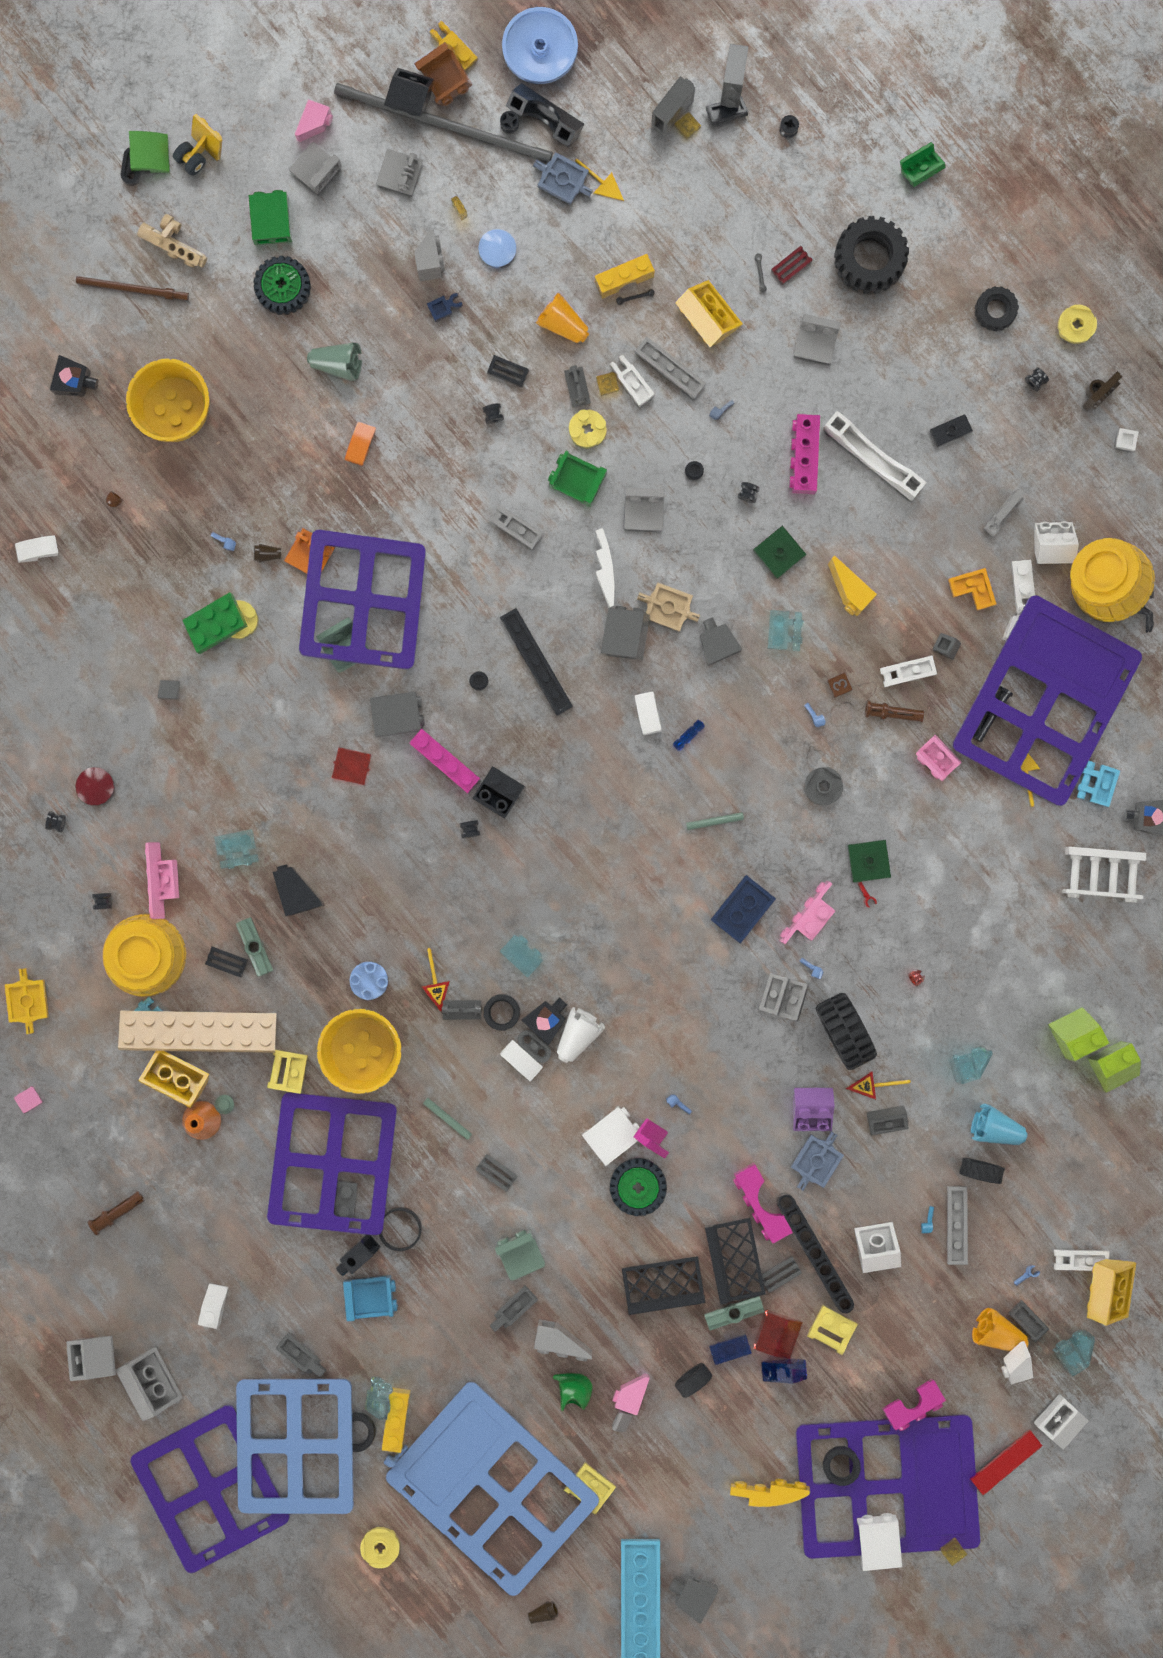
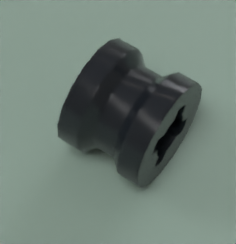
(508, 118)
(789, 131)
(1036, 379)
(493, 413)
(748, 492)
(55, 821)
(470, 829)
(102, 901)

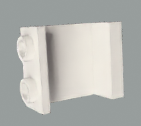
(612, 1135)
(879, 1542)

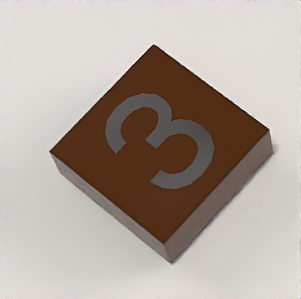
(839, 685)

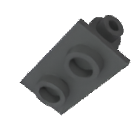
(577, 386)
(461, 1009)

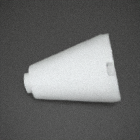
(578, 1034)

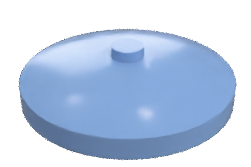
(540, 45)

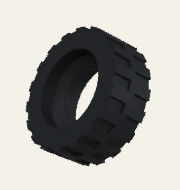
(1007, 298)
(982, 1170)

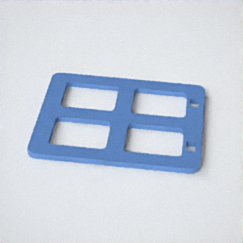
(294, 1447)

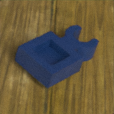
(441, 308)

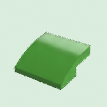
(149, 151)

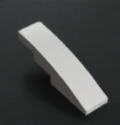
(605, 575)

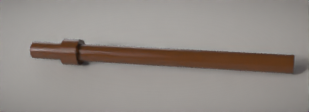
(168, 293)

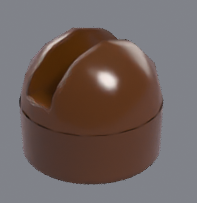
(113, 499)

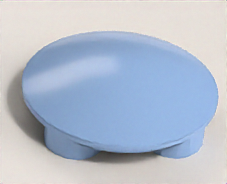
(497, 248)
(368, 980)

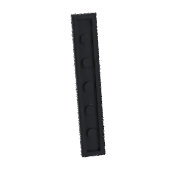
(536, 662)

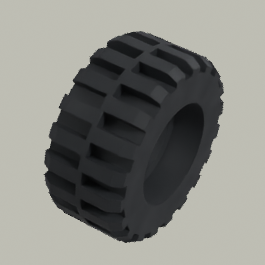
(877, 231)
(846, 1031)

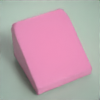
(28, 1100)

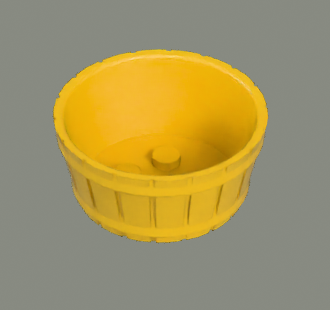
(168, 400)
(1111, 579)
(144, 955)
(359, 1051)

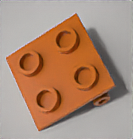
(299, 552)

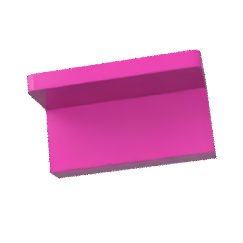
(651, 1136)

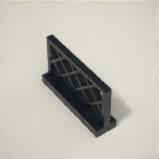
(718, 1263)
(666, 1302)

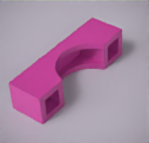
(445, 761)
(774, 1225)

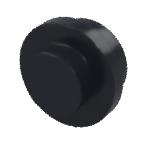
(694, 470)
(478, 680)

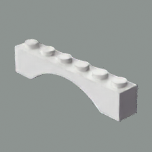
(891, 471)

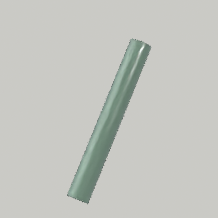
(715, 821)
(447, 1118)

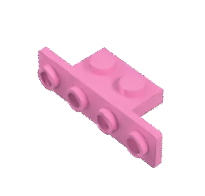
(161, 880)
(813, 916)

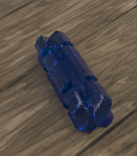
(688, 735)

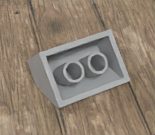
(149, 1384)

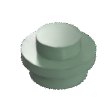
(224, 1104)

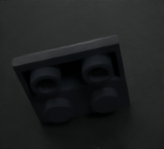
(409, 92)
(498, 792)

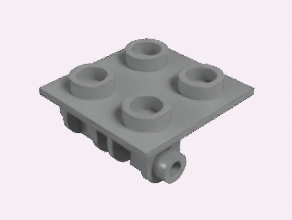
(399, 171)

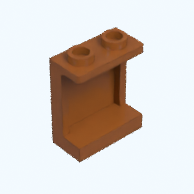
(447, 72)

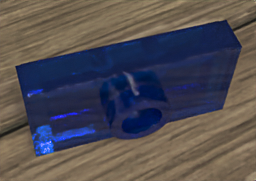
(730, 1349)

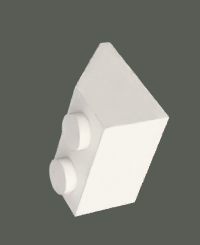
(878, 1247)

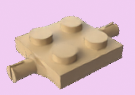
(668, 607)

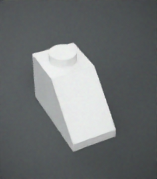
(213, 1306)
(1018, 1364)

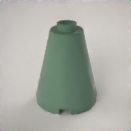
(337, 360)

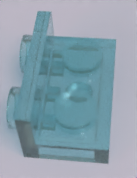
(521, 955)

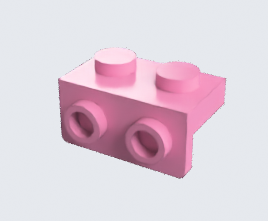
(938, 758)

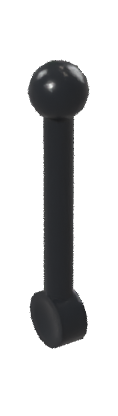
(620, 300)

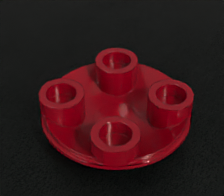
(94, 786)

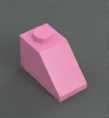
(313, 120)
(631, 1394)

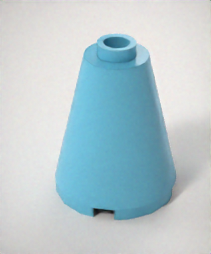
(996, 1127)

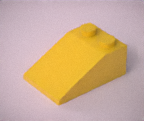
(851, 588)

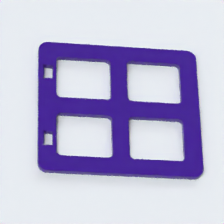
(362, 598)
(332, 1163)
(208, 1489)

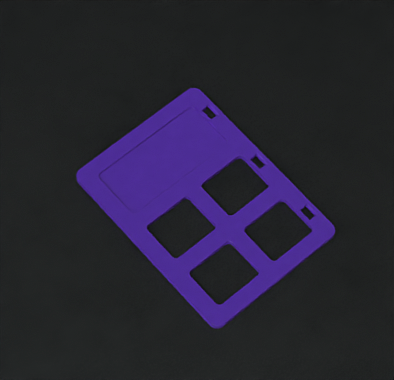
(1071, 661)
(933, 1480)

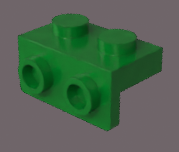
(921, 164)

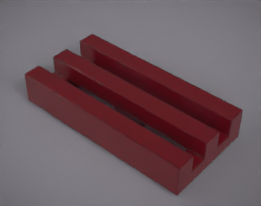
(804, 254)

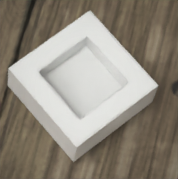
(1126, 439)

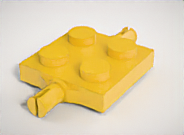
(26, 1001)

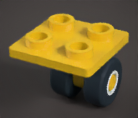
(207, 140)

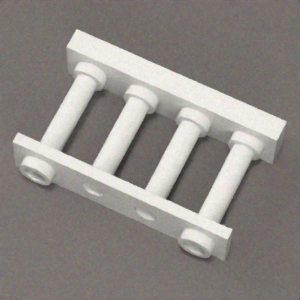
(1114, 857)

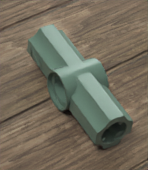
(260, 958)
(721, 1316)

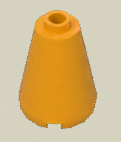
(563, 320)
(997, 1331)

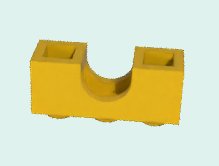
(635, 270)
(396, 1420)

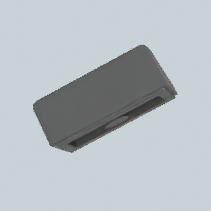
(887, 1120)

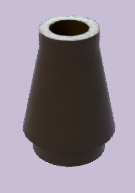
(266, 553)
(543, 1613)

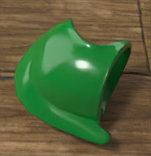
(574, 1389)

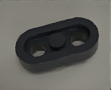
(126, 170)

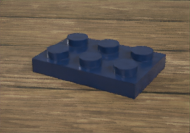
(743, 909)

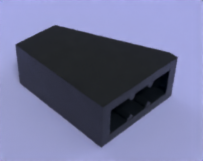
(294, 891)

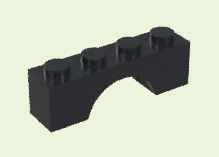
(529, 103)

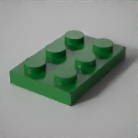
(215, 623)

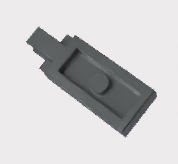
(514, 1308)
(300, 1355)

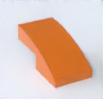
(360, 443)

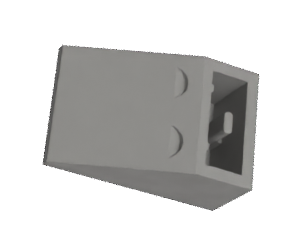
(557, 1339)

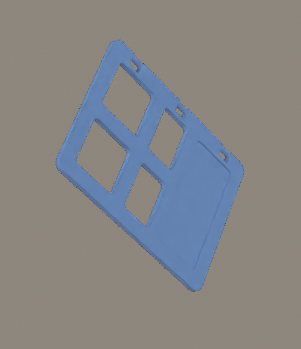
(457, 1456)

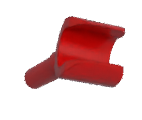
(866, 895)

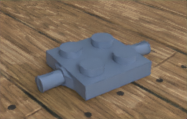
(563, 178)
(817, 1161)

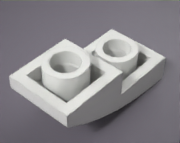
(36, 548)
(648, 713)
(521, 1060)

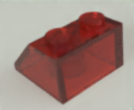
(777, 1334)

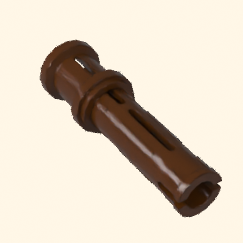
(917, 715)
(108, 1217)

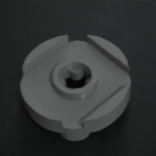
(821, 775)

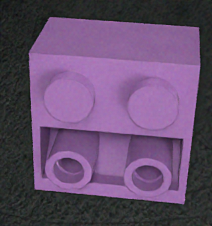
(813, 1109)

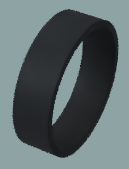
(419, 1225)

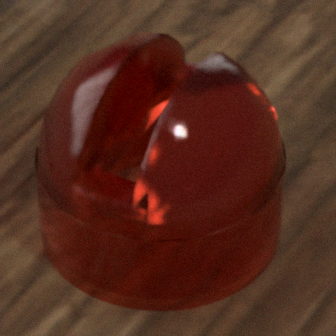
(916, 978)

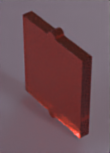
(351, 766)

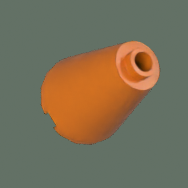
(207, 1118)

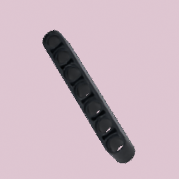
(819, 1261)

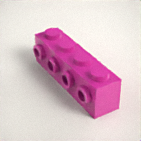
(805, 454)

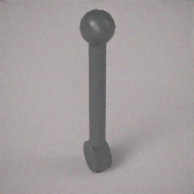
(758, 257)

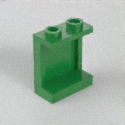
(269, 217)
(577, 478)

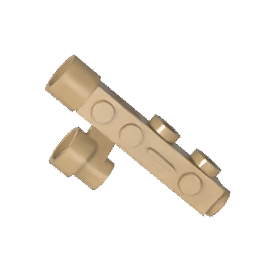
(174, 247)

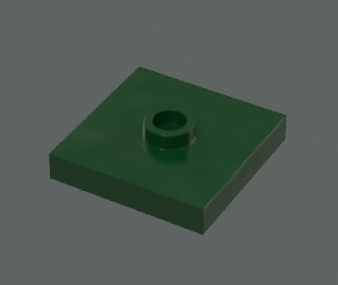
(779, 552)
(869, 861)

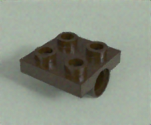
(1099, 396)

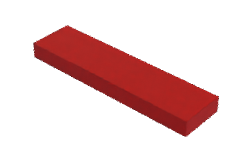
(1006, 1462)

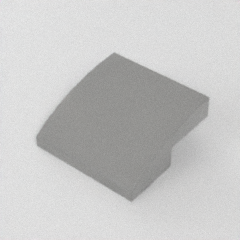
(784, 997)

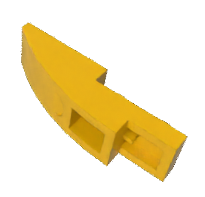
(778, 1493)

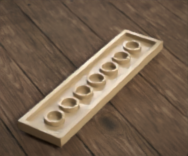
(197, 1031)

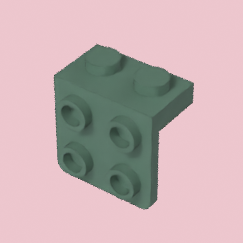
(338, 635)
(520, 1254)

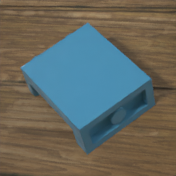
(369, 1297)

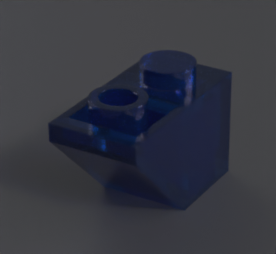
(784, 1371)

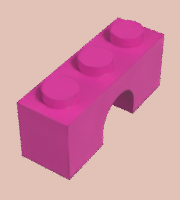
(929, 1398)

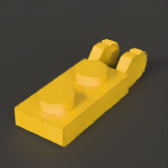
(463, 53)

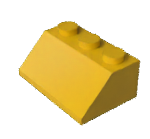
(708, 313)
(174, 1078)
(1111, 1291)

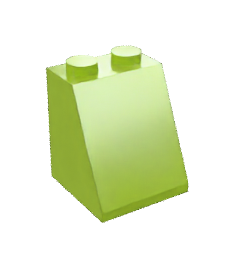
(1078, 1034)
(1116, 1065)

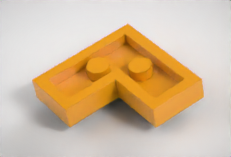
(975, 583)

